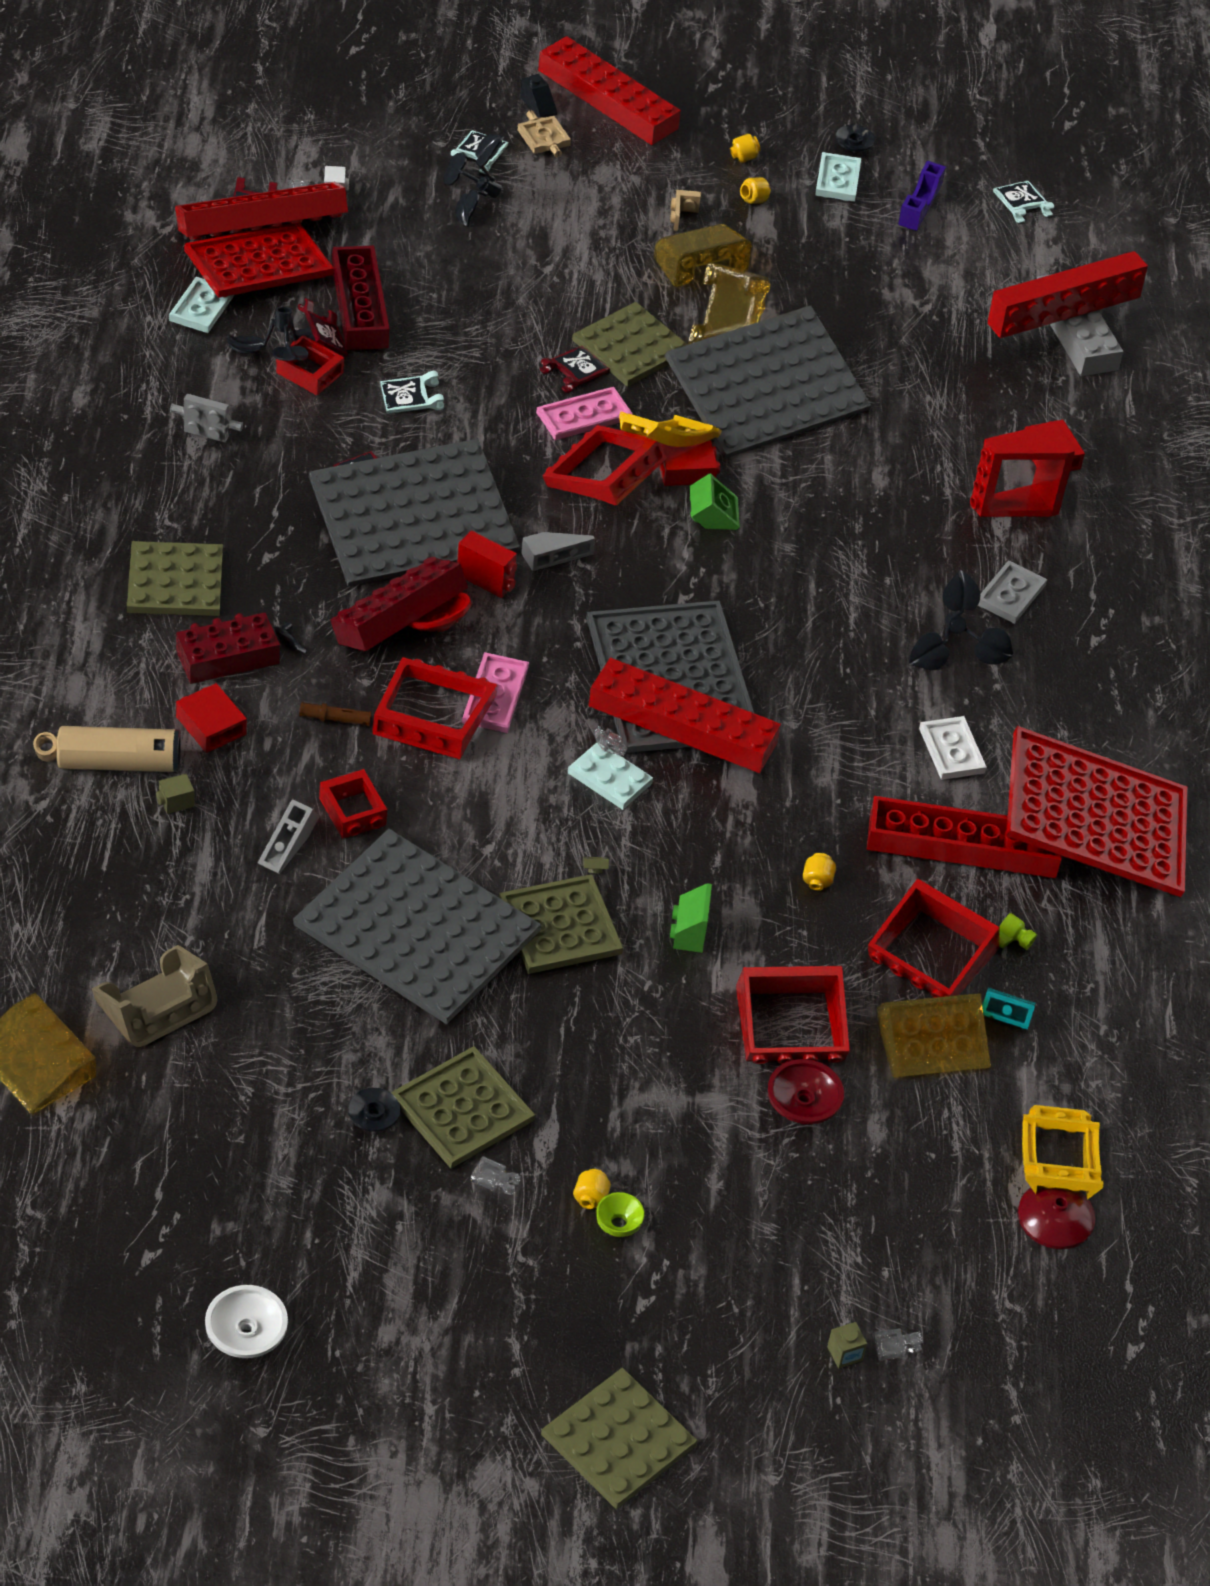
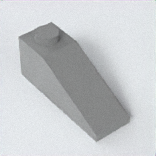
(555, 548)
(289, 836)

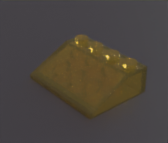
(934, 1035)
(41, 1055)

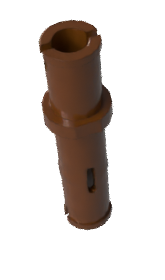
(337, 714)

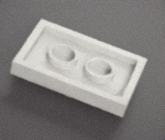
(952, 747)

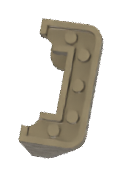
(163, 1002)

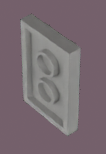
(1011, 591)

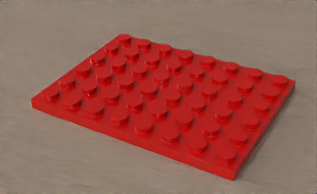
(1097, 811)

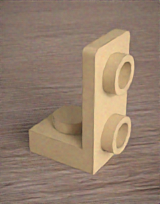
(685, 201)

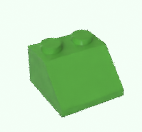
(714, 504)
(691, 919)

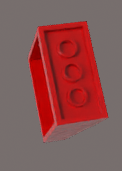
(1050, 478)
(947, 912)
(795, 980)

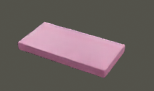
(582, 413)
(510, 677)

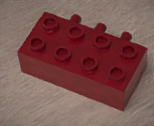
(227, 647)

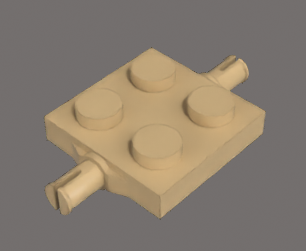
(544, 134)

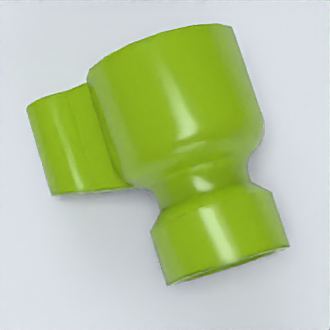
(1014, 929)

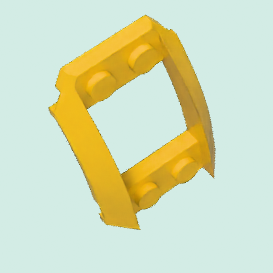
(674, 432)
(1060, 1176)

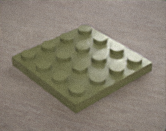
(629, 343)
(175, 578)
(571, 920)
(463, 1107)
(619, 1438)

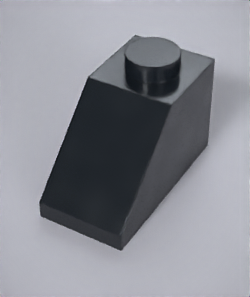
(538, 96)

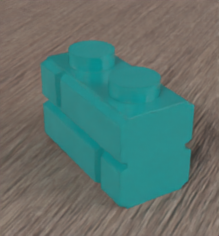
(1008, 1008)

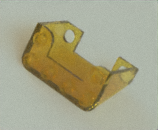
(685, 251)
(734, 301)

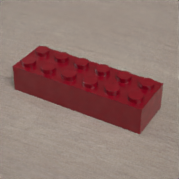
(360, 297)
(398, 603)

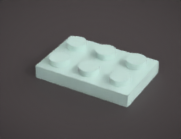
(838, 176)
(199, 306)
(610, 776)

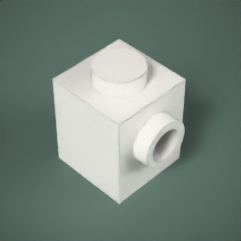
(336, 174)

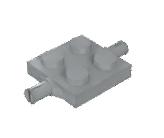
(206, 417)

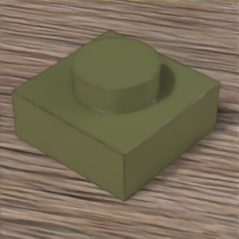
(595, 864)

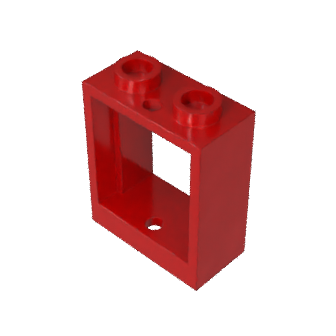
(331, 368)
(347, 786)

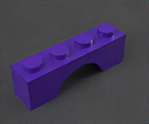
(917, 205)

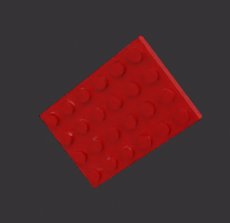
(258, 259)

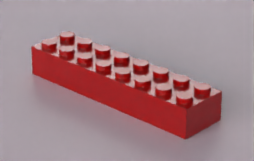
(609, 90)
(261, 209)
(1067, 294)
(684, 715)
(953, 837)

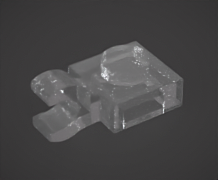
(893, 1344)

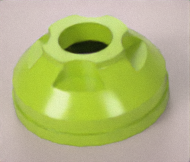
(620, 1206)

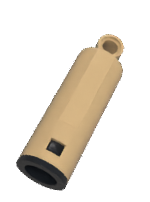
(112, 748)

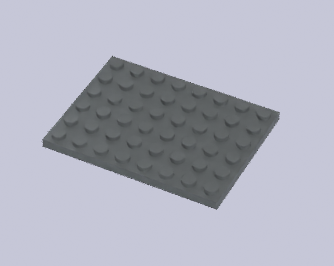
(767, 381)
(409, 508)
(674, 642)
(417, 925)

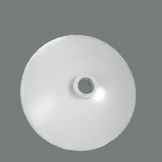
(246, 1309)

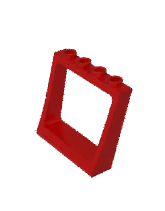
(618, 484)
(428, 734)

